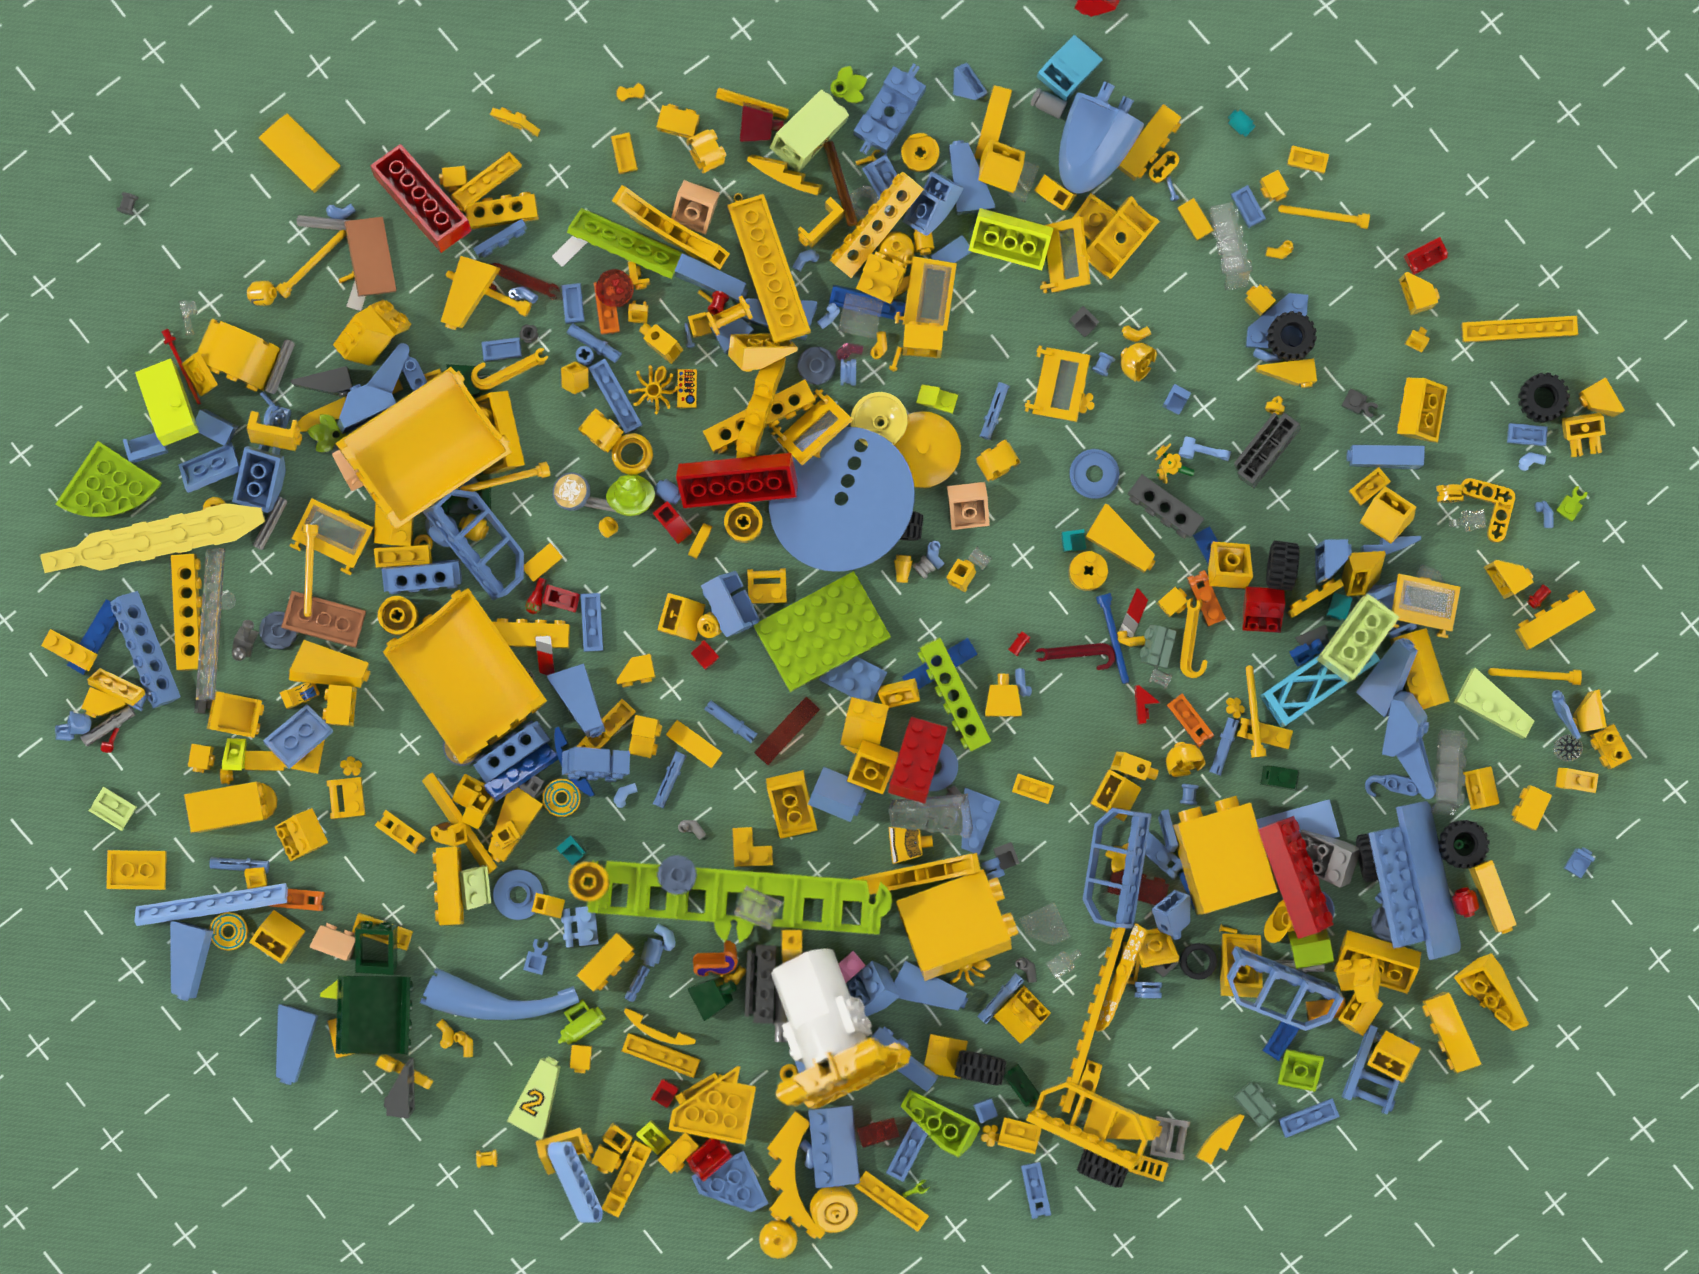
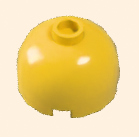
(896, 246)
(1136, 360)
(1184, 758)
(778, 1239)

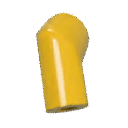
(1281, 252)
(1135, 335)
(447, 1036)
(466, 1041)

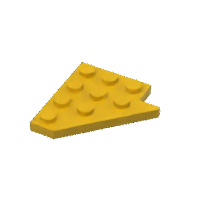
(717, 1111)

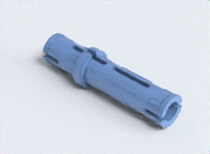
(591, 341)
(994, 411)
(730, 721)
(1224, 746)
(673, 771)
(242, 864)
(1004, 994)

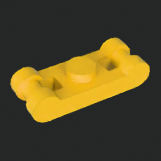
(400, 831)

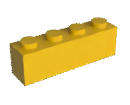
(1149, 141)
(1555, 619)
(523, 633)

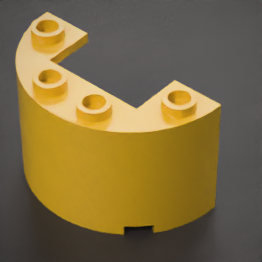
(238, 354)

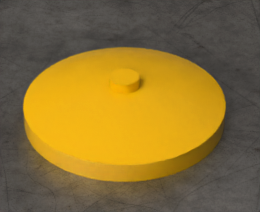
(929, 448)

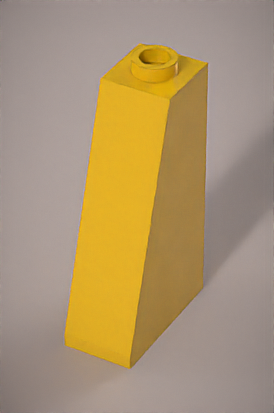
(467, 289)
(1119, 539)
(328, 667)
(520, 809)
(1493, 896)
(791, 944)
(1122, 1127)

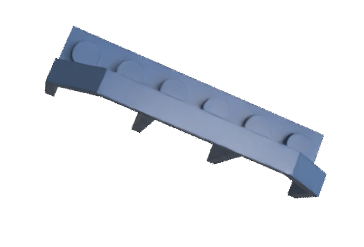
(465, 552)
(1132, 872)
(1293, 977)

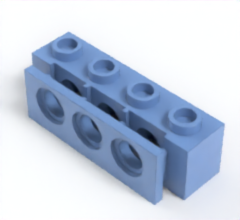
(450, 568)
(538, 739)

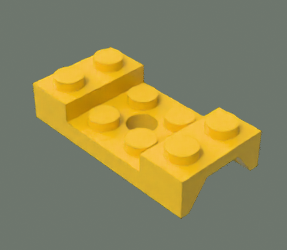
(1105, 252)

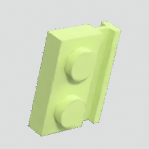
(112, 808)
(475, 887)

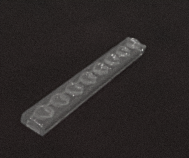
(210, 624)

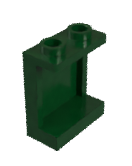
(458, 504)

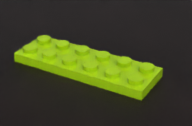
(625, 243)

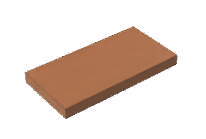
(370, 256)
(328, 620)

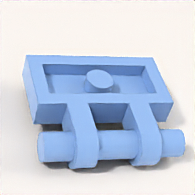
(586, 927)

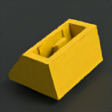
(1001, 165)
(1388, 515)
(1362, 572)
(681, 617)
(1115, 792)
(301, 834)
(277, 937)
(1022, 1014)
(1394, 1056)

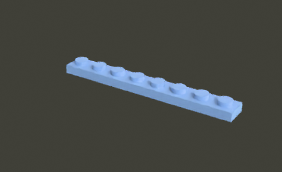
(211, 904)

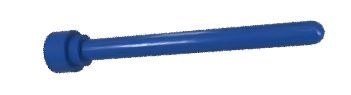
(1105, 602)

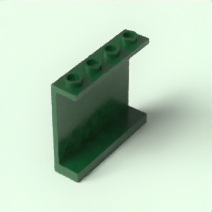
(373, 1015)

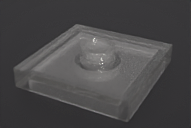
(860, 315)

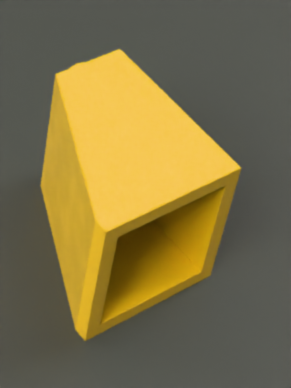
(863, 721)

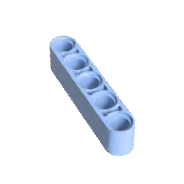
(575, 1182)

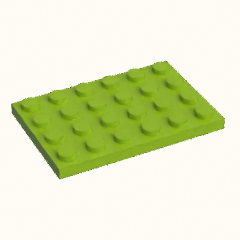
(821, 631)

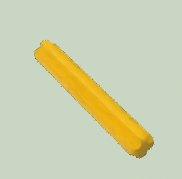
(738, 99)

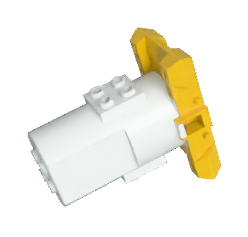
(828, 1033)

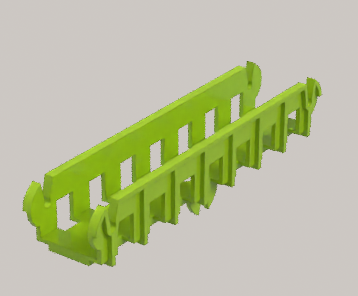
(720, 882)

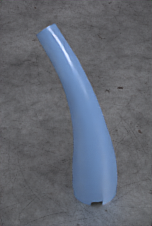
(465, 999)

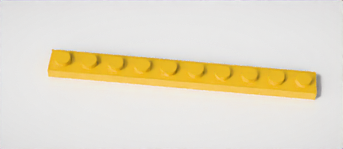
(1094, 1011)

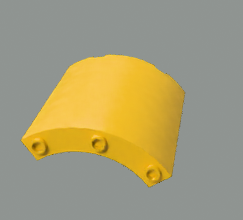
(423, 447)
(464, 676)

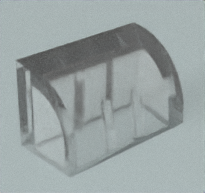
(757, 908)

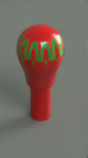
(534, 602)

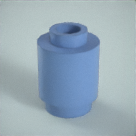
(668, 491)
(652, 952)

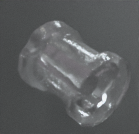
(979, 558)
(1160, 677)

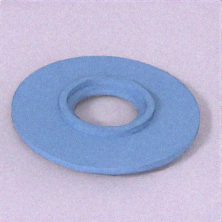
(1094, 489)
(948, 772)
(502, 894)

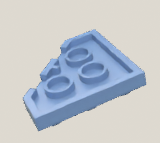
(1290, 335)
(734, 1184)

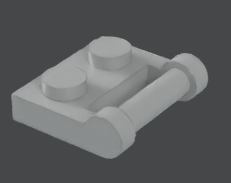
(1162, 1145)

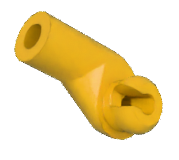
(881, 345)
(1130, 641)
(736, 976)

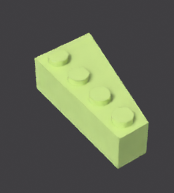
(1489, 702)

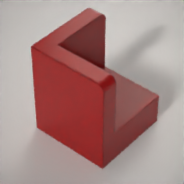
(705, 655)
(664, 1093)

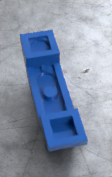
(560, 742)

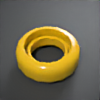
(647, 454)

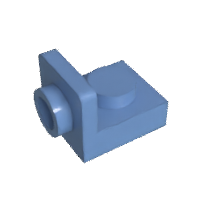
(1579, 862)

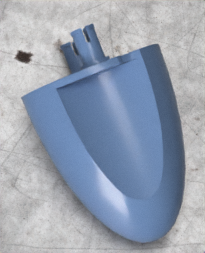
(1095, 139)

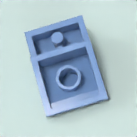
(933, 203)

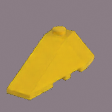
(1490, 985)

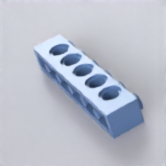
(153, 654)

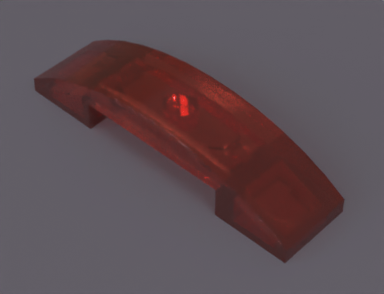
(787, 730)

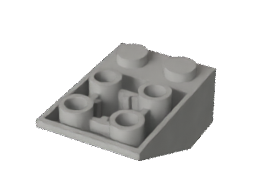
(1331, 857)

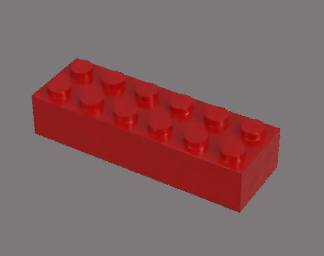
(420, 198)
(737, 480)
(1296, 877)

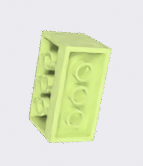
(1357, 638)

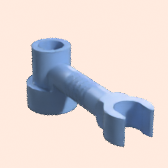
(1189, 447)

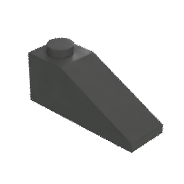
(331, 382)
(401, 1097)

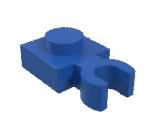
(1305, 652)

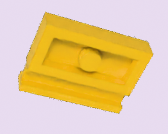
(1019, 1135)

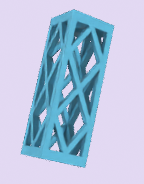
(1276, 706)

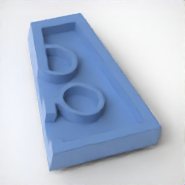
(982, 814)

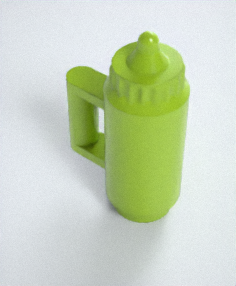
(583, 1024)

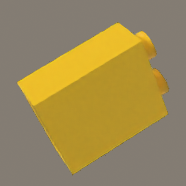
(1223, 856)
(956, 924)

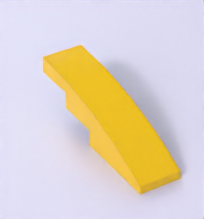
(778, 170)
(613, 722)

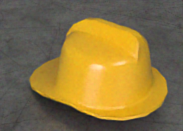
(1278, 924)

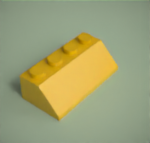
(502, 418)
(1425, 675)
(448, 891)
(1396, 965)
(1451, 1032)

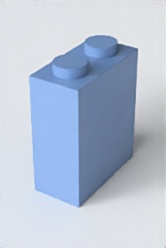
(837, 795)

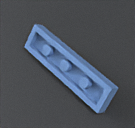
(615, 396)

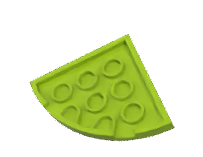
(107, 485)

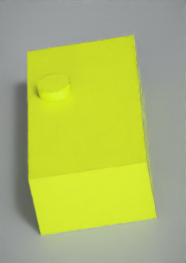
(1010, 239)
(167, 402)

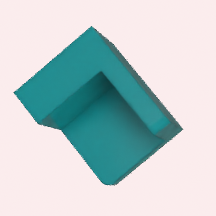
(1073, 540)
(1339, 606)
(571, 850)

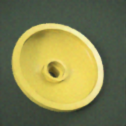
(877, 408)

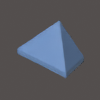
(967, 84)

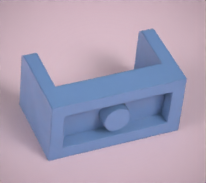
(144, 448)

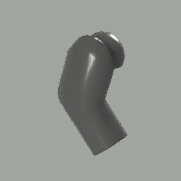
(1028, 967)

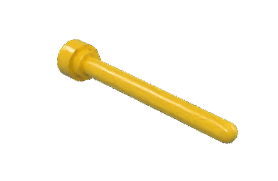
(1360, 220)
(285, 288)
(522, 307)
(541, 470)
(310, 532)
(1572, 677)
(1257, 750)

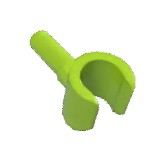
(918, 1188)

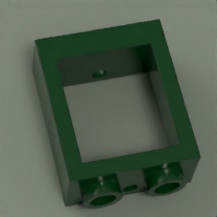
(374, 966)

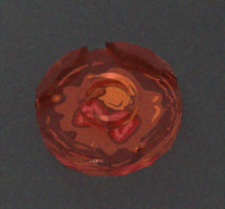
(614, 288)

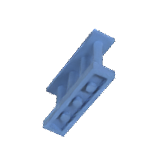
(1358, 1072)

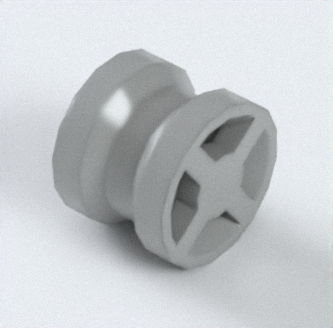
(924, 567)

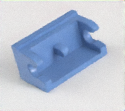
(215, 427)

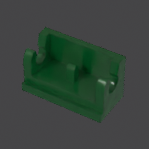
(1021, 1085)

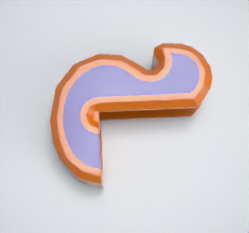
(716, 962)

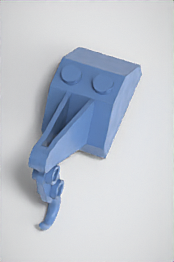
(372, 399)
(262, 471)
(1404, 739)

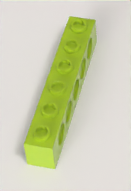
(980, 736)

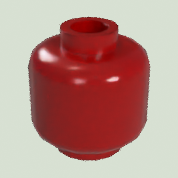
(1465, 902)

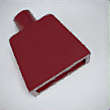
(757, 123)

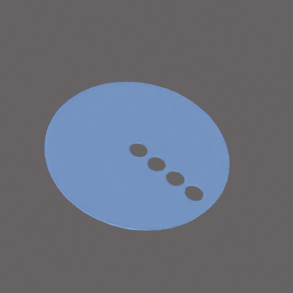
(870, 521)

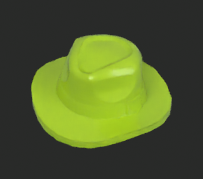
(630, 495)

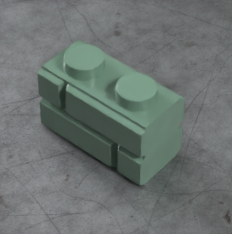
(1157, 646)
(1255, 1104)

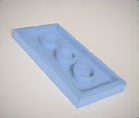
(1313, 818)

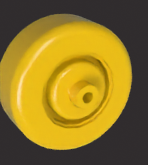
(833, 1209)

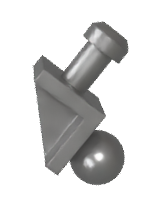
(244, 641)

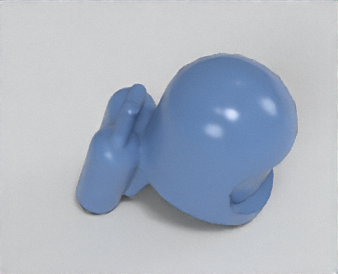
(76, 724)

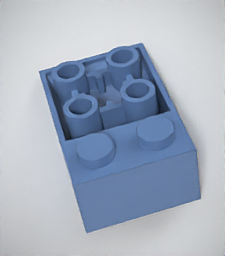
(873, 987)

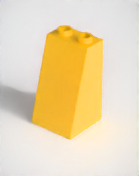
(226, 807)

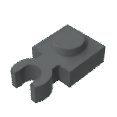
(1356, 402)

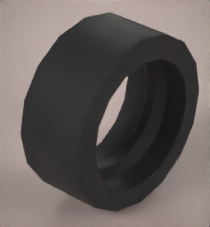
(1212, 957)

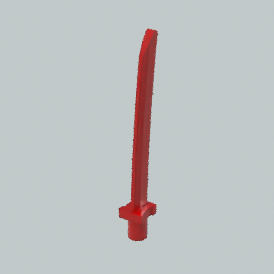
(169, 340)

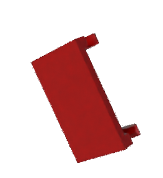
(1426, 256)
(708, 1158)

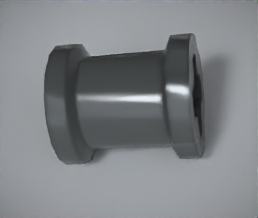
(127, 203)

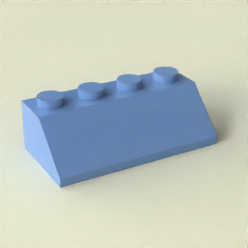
(1330, 557)
(834, 1146)

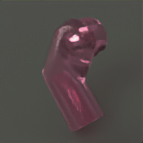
(847, 349)

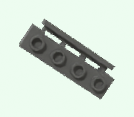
(1269, 451)
(1160, 496)
(765, 984)

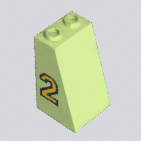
(809, 130)
(536, 1101)

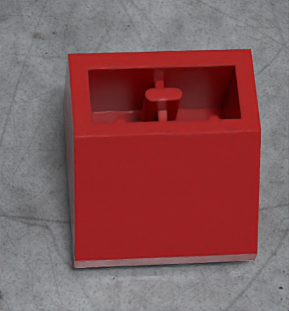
(1263, 609)

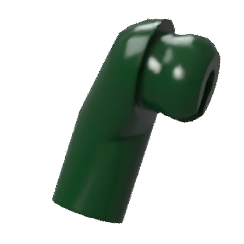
(1462, 842)

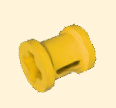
(486, 1158)

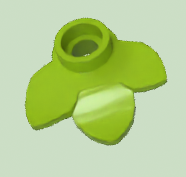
(851, 83)
(324, 433)

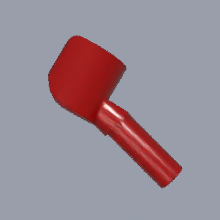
(108, 747)

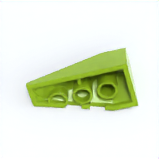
(945, 1127)

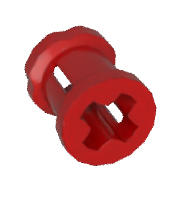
(718, 302)

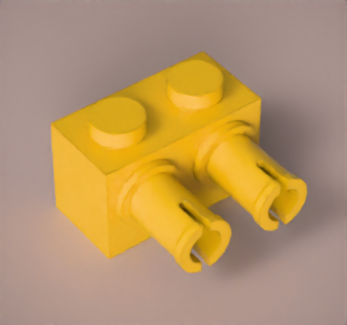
(1582, 427)
(1610, 746)

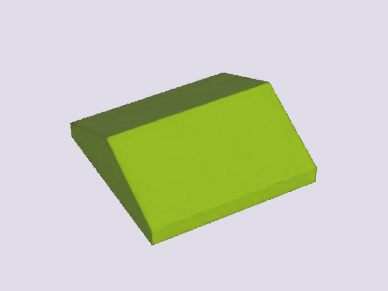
(1311, 949)
(1300, 1070)

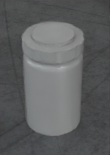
(1048, 103)

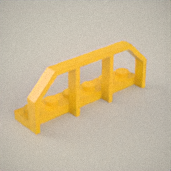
(1090, 1142)

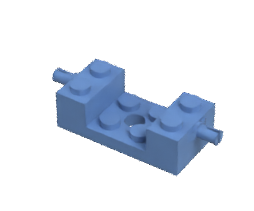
(902, 94)

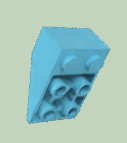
(1069, 68)

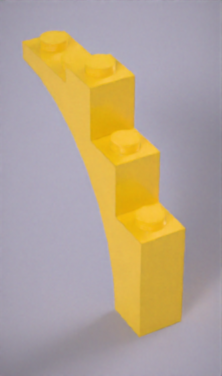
(669, 229)
(758, 409)
(923, 873)
(783, 1177)

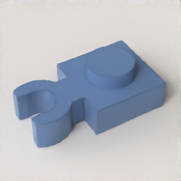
(535, 960)

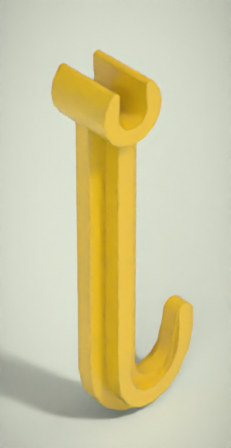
(508, 372)
(1189, 641)

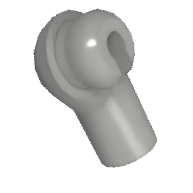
(691, 826)

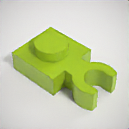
(1570, 505)

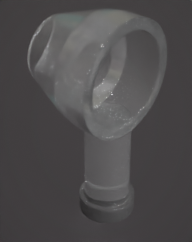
(188, 309)

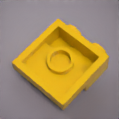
(881, 277)

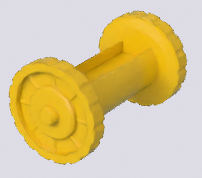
(729, 315)

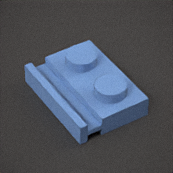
(880, 174)

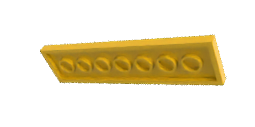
(768, 269)

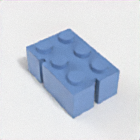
(735, 612)
(595, 763)

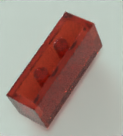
(1150, 890)

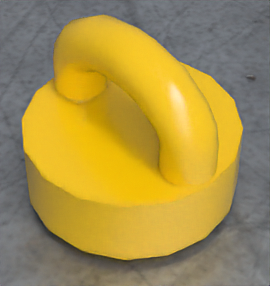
(1273, 407)
(608, 526)

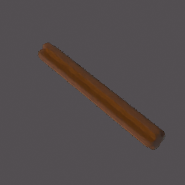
(840, 183)

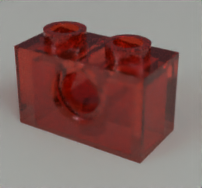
(878, 1132)

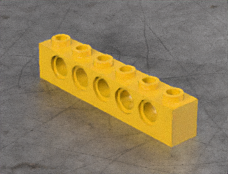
(528, 213)
(875, 235)
(800, 390)
(179, 564)

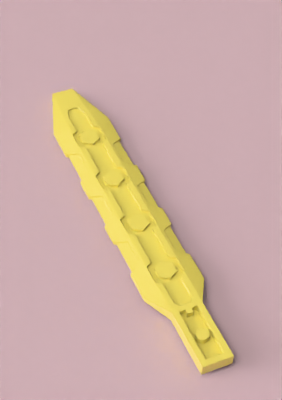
(157, 538)

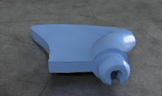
(1564, 713)

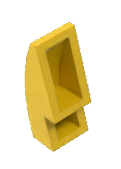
(694, 744)
(1219, 1139)

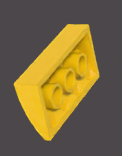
(299, 152)

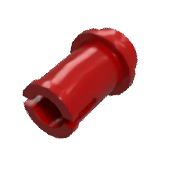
(1539, 596)
(1019, 643)

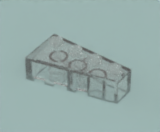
(1230, 245)
(1449, 772)
(939, 814)

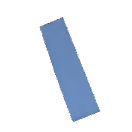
(1398, 544)

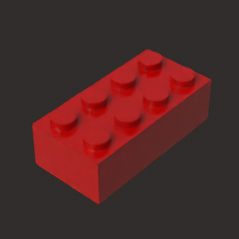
(917, 760)

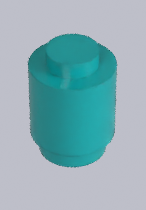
(1241, 122)

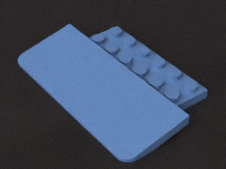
(1415, 882)

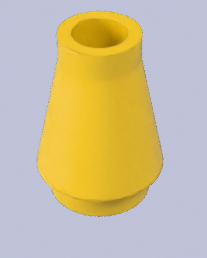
(902, 567)

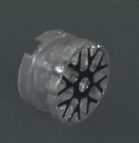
(1567, 748)

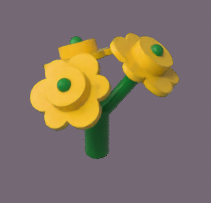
(1170, 464)

